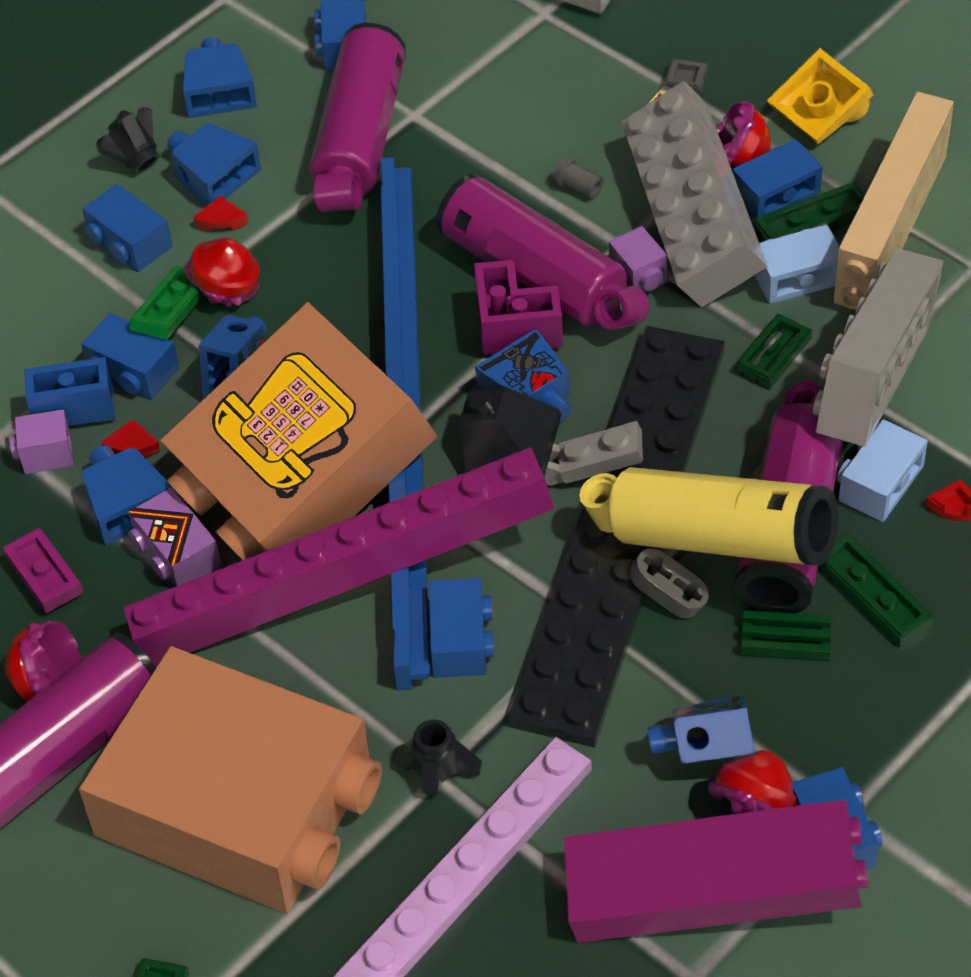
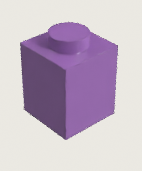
(641, 259)
(42, 442)

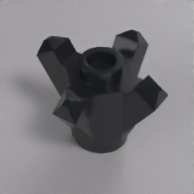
(131, 140)
(436, 756)

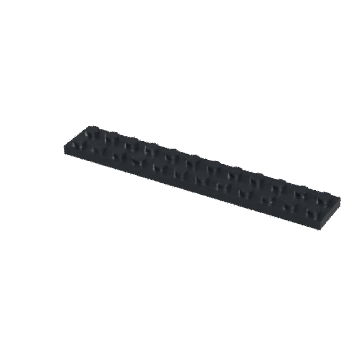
(594, 598)

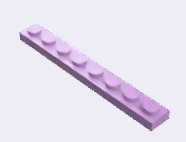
(470, 864)

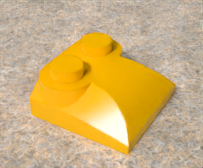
(821, 97)

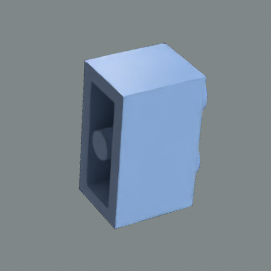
(798, 264)
(882, 470)

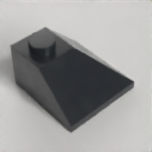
(503, 423)

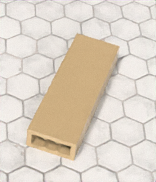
(894, 196)

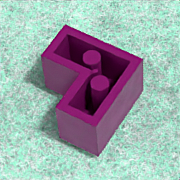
(514, 312)

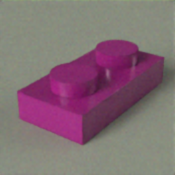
(43, 570)

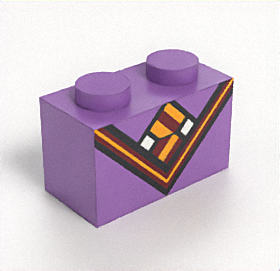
(173, 538)

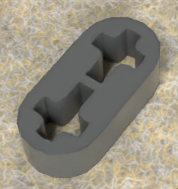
(668, 583)

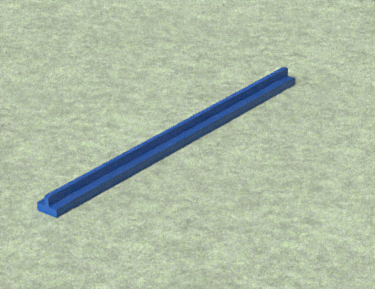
(402, 367)

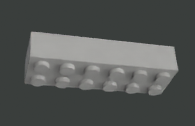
(693, 195)
(877, 347)

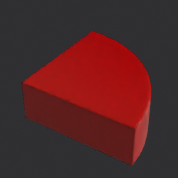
(220, 215)
(132, 436)
(951, 502)

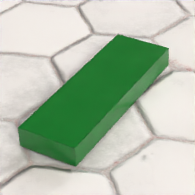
(166, 305)

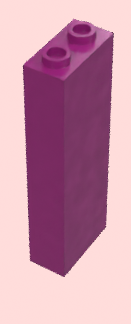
(714, 871)

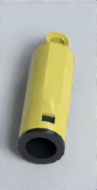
(715, 514)

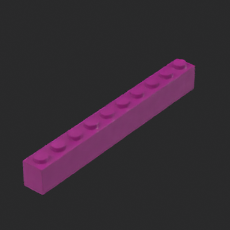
(340, 557)

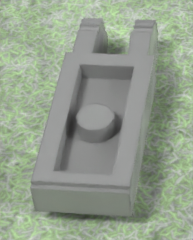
(595, 454)

